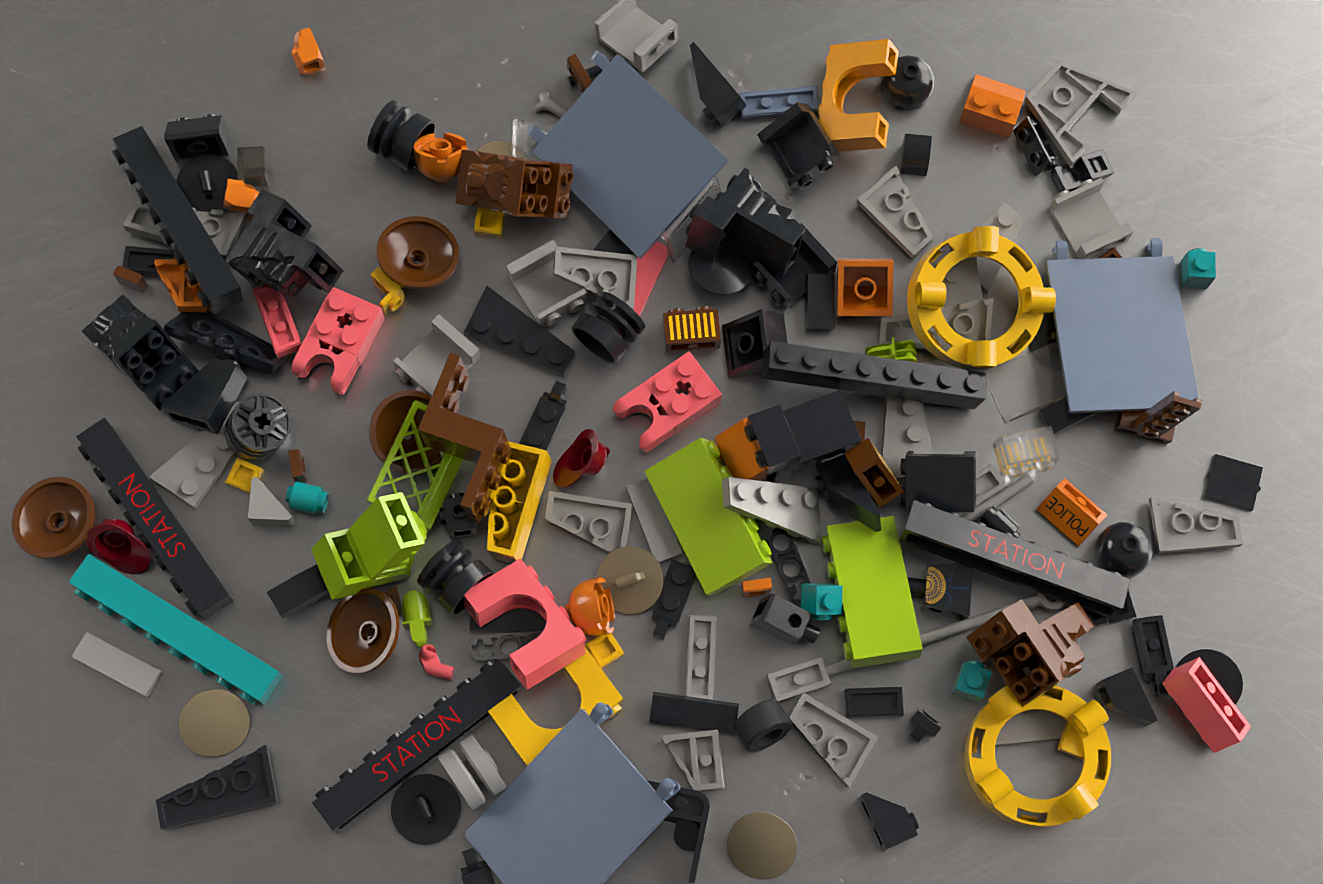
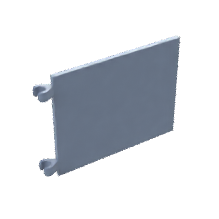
(630, 154)
(1120, 330)
(571, 810)

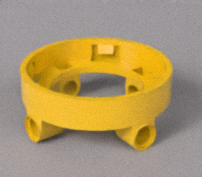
(928, 295)
(996, 789)

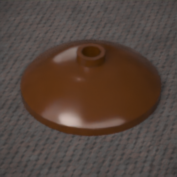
(417, 240)
(386, 424)
(41, 511)
(352, 630)

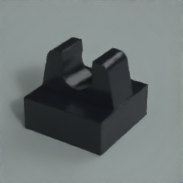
(925, 724)

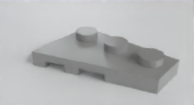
(893, 210)
(1009, 226)
(598, 271)
(962, 279)
(592, 519)
(1190, 529)
(833, 736)

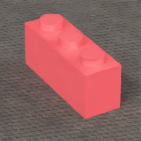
(1206, 705)

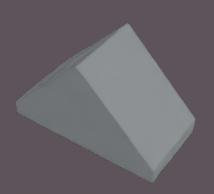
(265, 508)

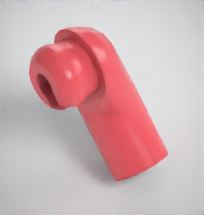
(432, 665)

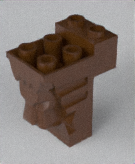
(514, 184)
(1029, 653)

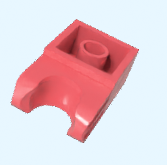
(338, 345)
(662, 403)

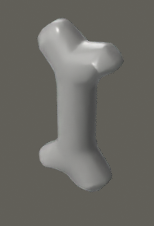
(547, 104)

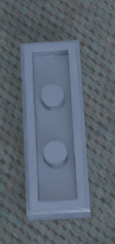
(775, 102)

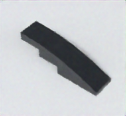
(298, 591)

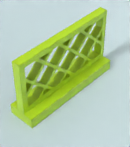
(439, 483)

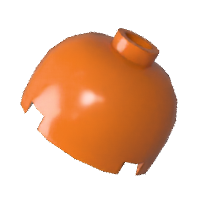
(439, 156)
(591, 607)

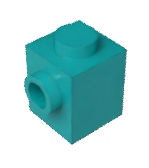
(1198, 269)
(821, 599)
(971, 681)

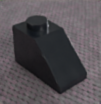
(1125, 697)
(889, 821)

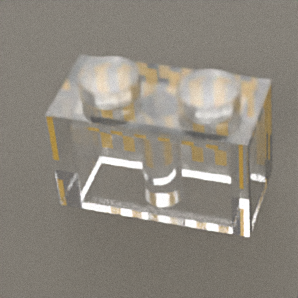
(1026, 452)

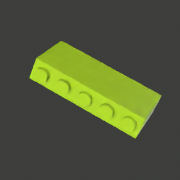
(715, 539)
(875, 593)

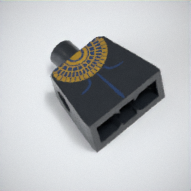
(945, 590)

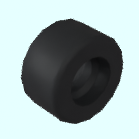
(762, 725)

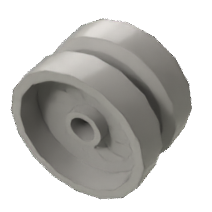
(472, 772)

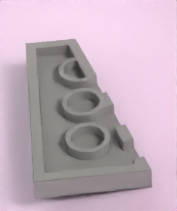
(221, 226)
(967, 319)
(903, 432)
(196, 466)
(777, 505)

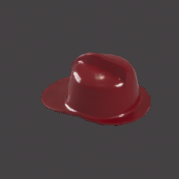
(582, 458)
(116, 544)

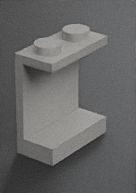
(635, 34)
(1088, 220)
(541, 291)
(429, 357)

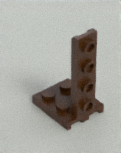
(1161, 418)

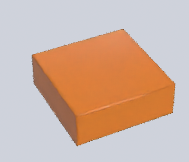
(756, 587)

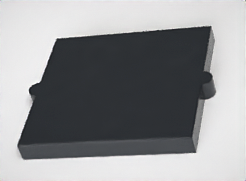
(1233, 482)

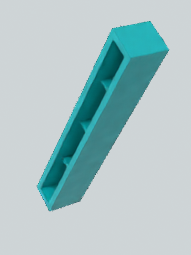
(176, 629)

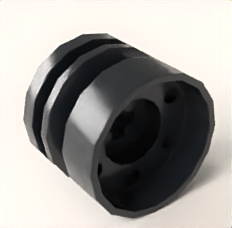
(396, 133)
(608, 327)
(243, 432)
(450, 573)

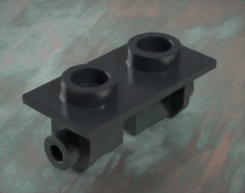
(1031, 141)

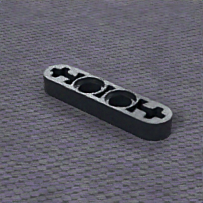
(792, 555)

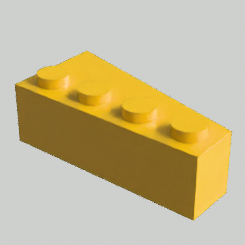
(516, 502)

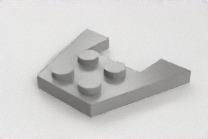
(1065, 97)

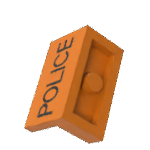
(1071, 511)

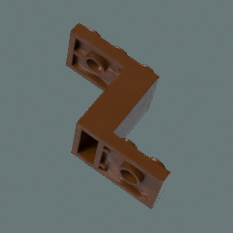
(465, 438)

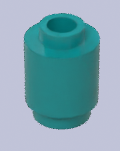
(307, 498)

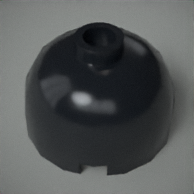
(910, 85)
(1124, 549)

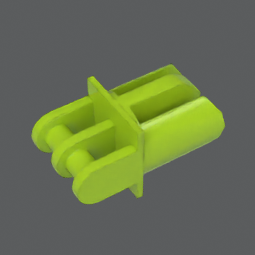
(897, 350)
(416, 616)

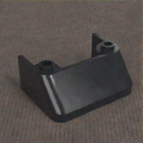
(690, 814)

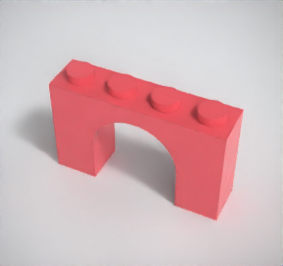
(519, 588)

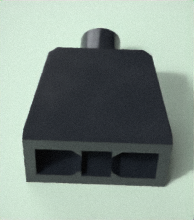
(773, 616)

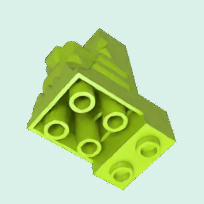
(373, 550)

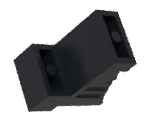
(747, 223)
(277, 254)
(140, 350)
(801, 435)

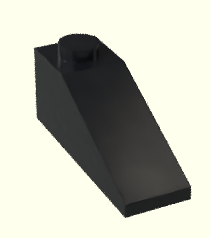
(714, 90)
(846, 491)

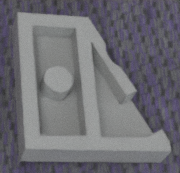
(698, 758)

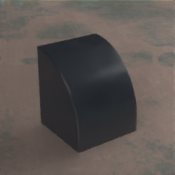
(915, 154)

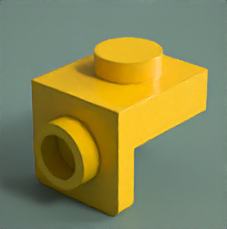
(393, 291)

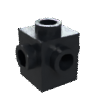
(456, 524)

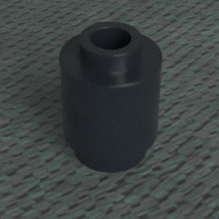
(1000, 521)

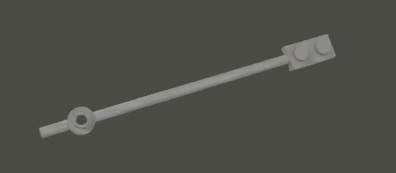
(815, 675)

